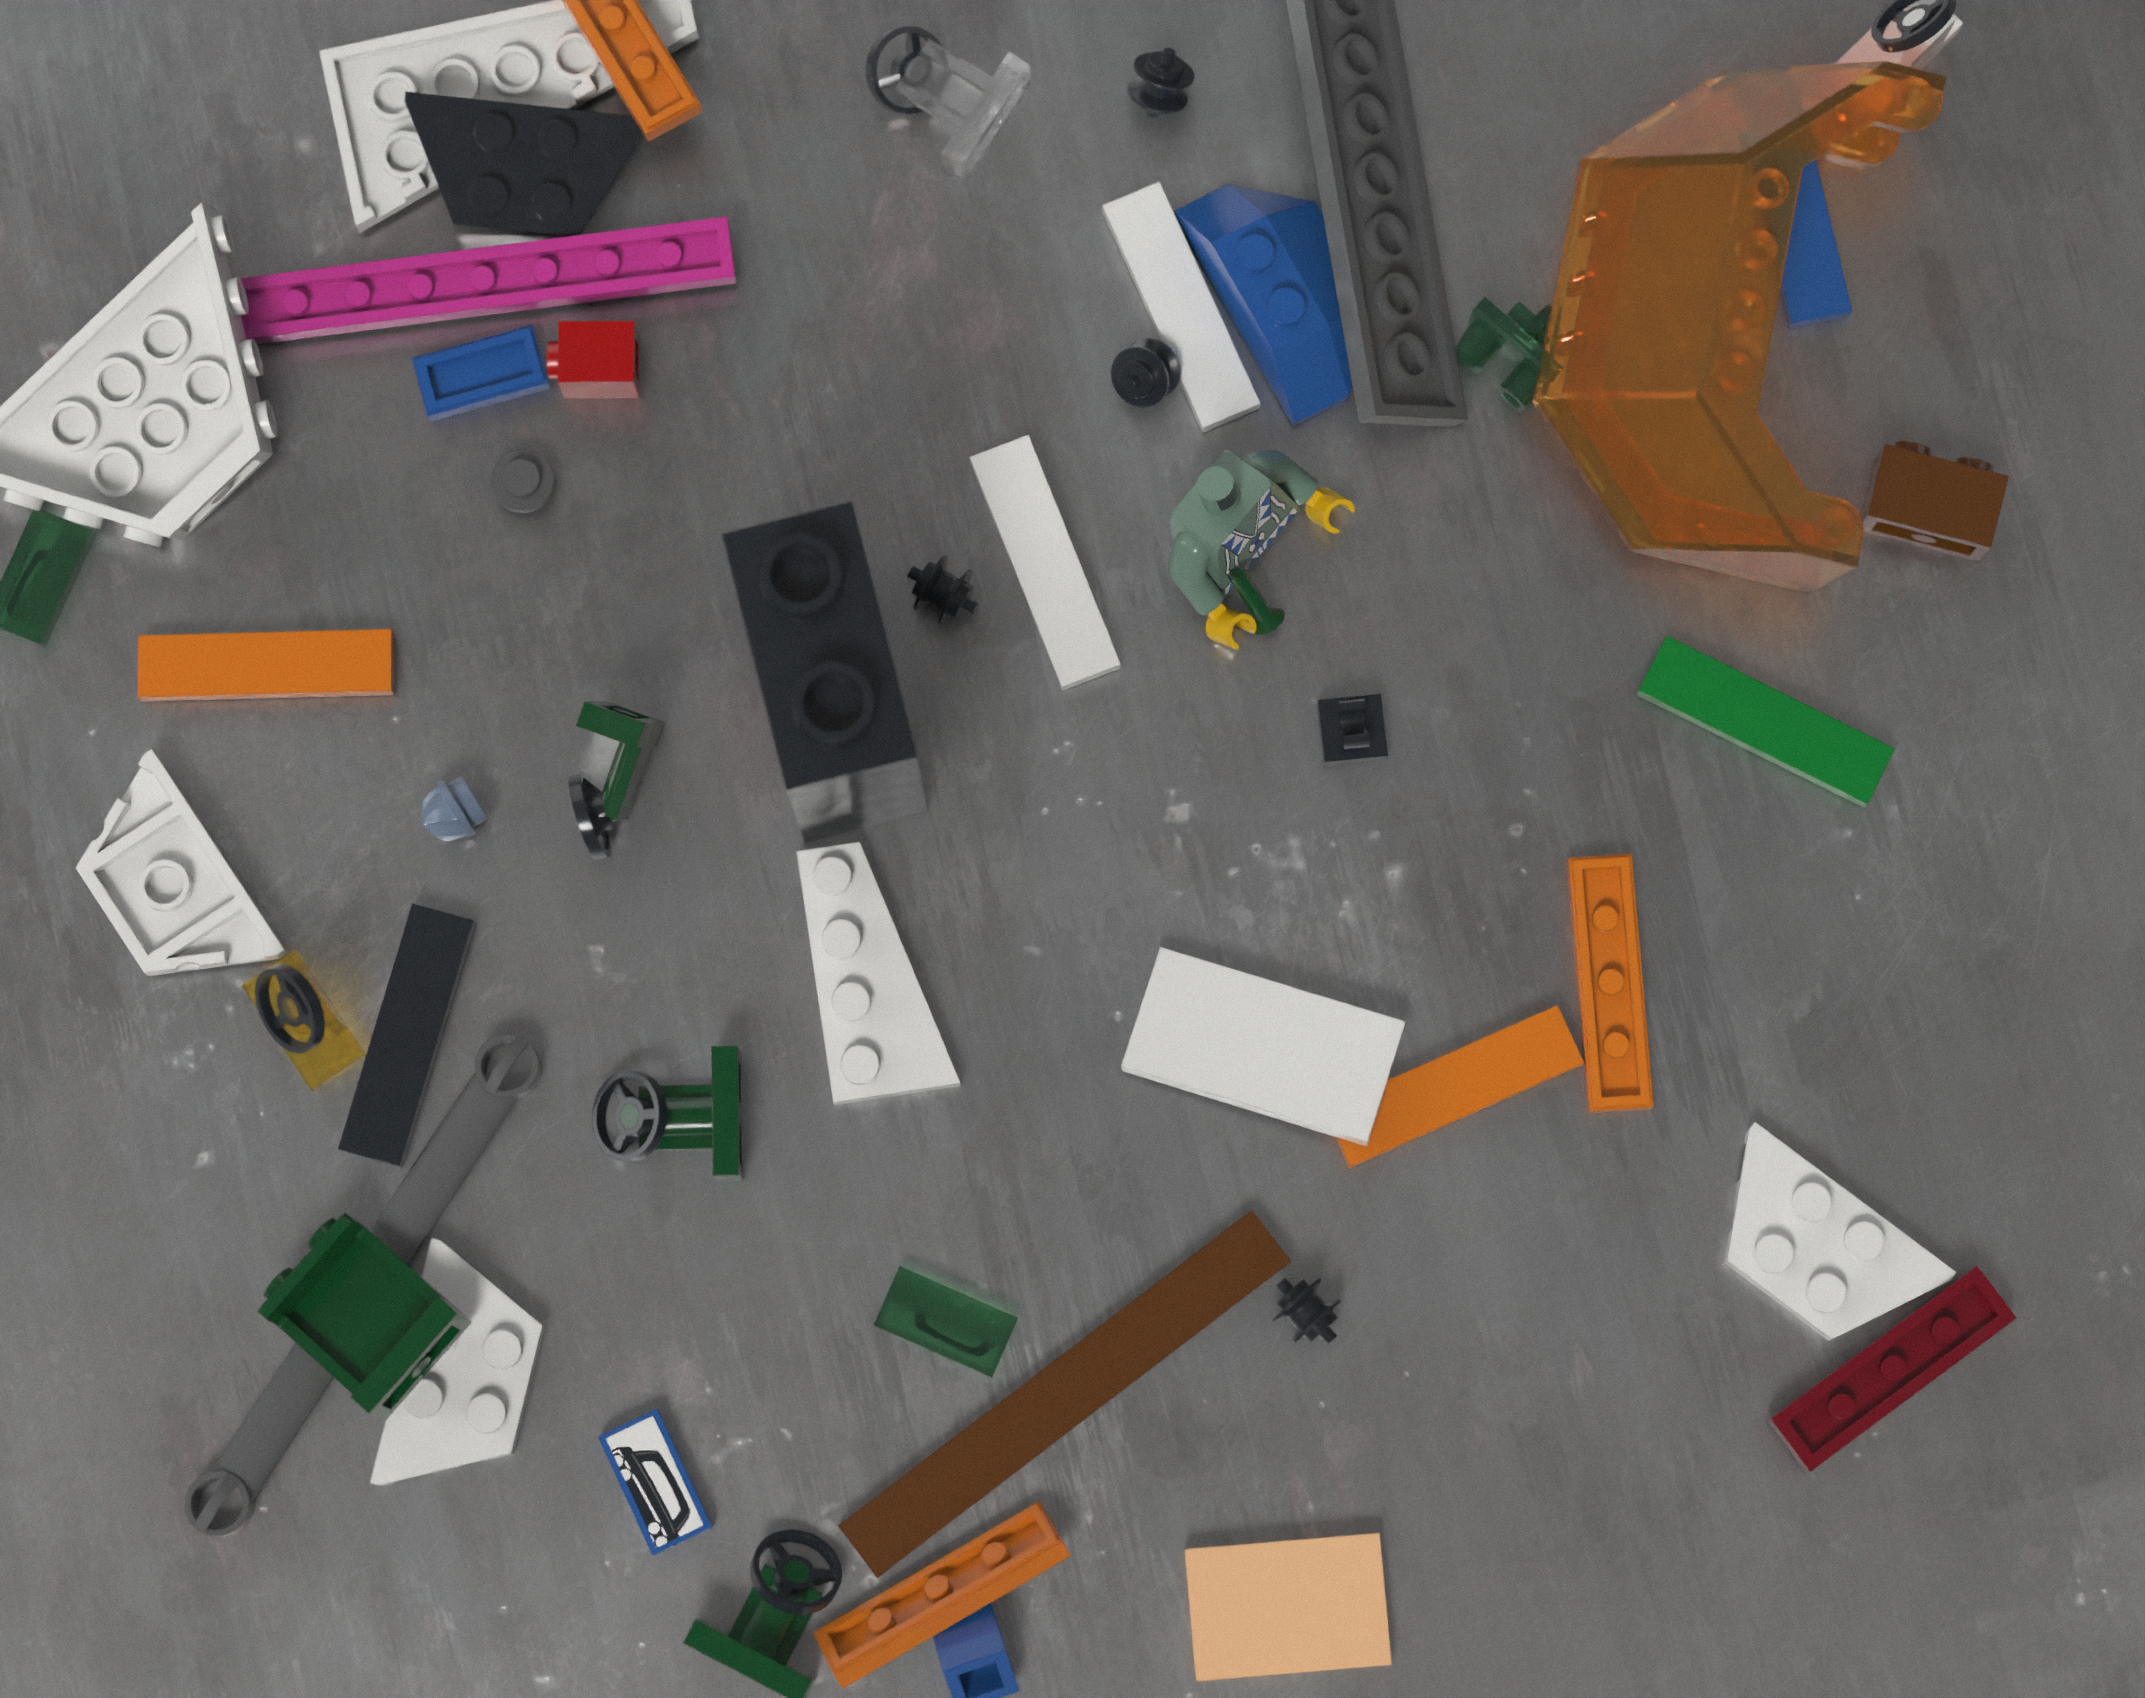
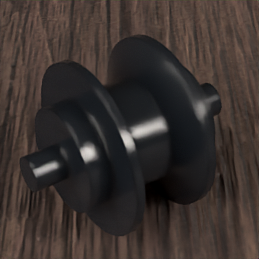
(1160, 82)
(1145, 372)
(943, 590)
(1306, 1311)

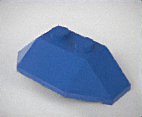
(1278, 286)

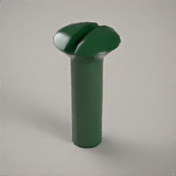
(1266, 618)

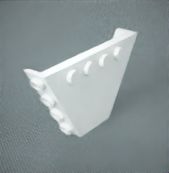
(149, 403)

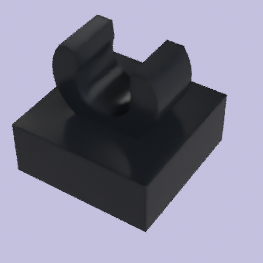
(1352, 730)

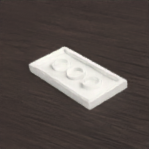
(1263, 1046)

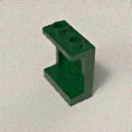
(363, 1314)

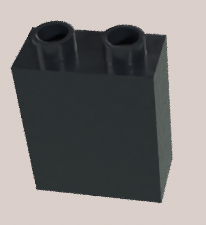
(826, 672)

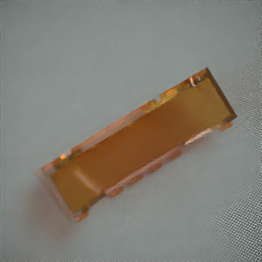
(1674, 309)

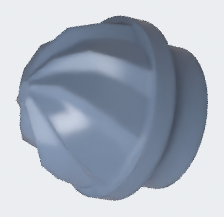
(451, 810)

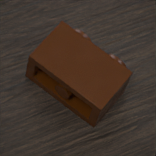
(1933, 500)

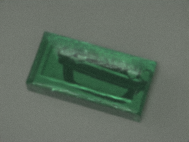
(41, 576)
(945, 1322)

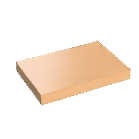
(1287, 1607)

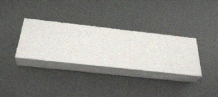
(1181, 306)
(1045, 562)

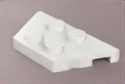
(171, 883)
(1820, 1244)
(476, 1392)

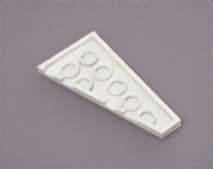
(502, 56)

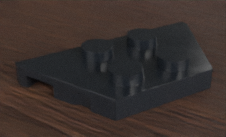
(520, 161)

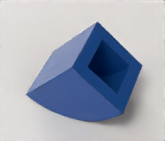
(976, 1657)

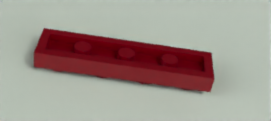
(1891, 1369)

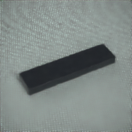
(407, 1035)

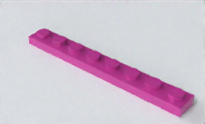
(489, 280)

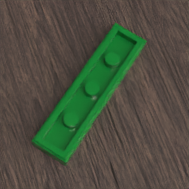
(1765, 721)

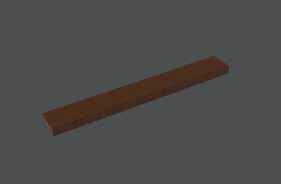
(1064, 1394)

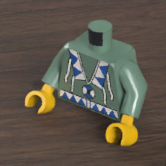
(1232, 521)

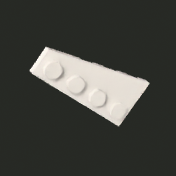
(869, 998)

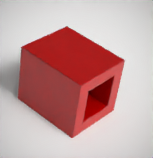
(596, 359)

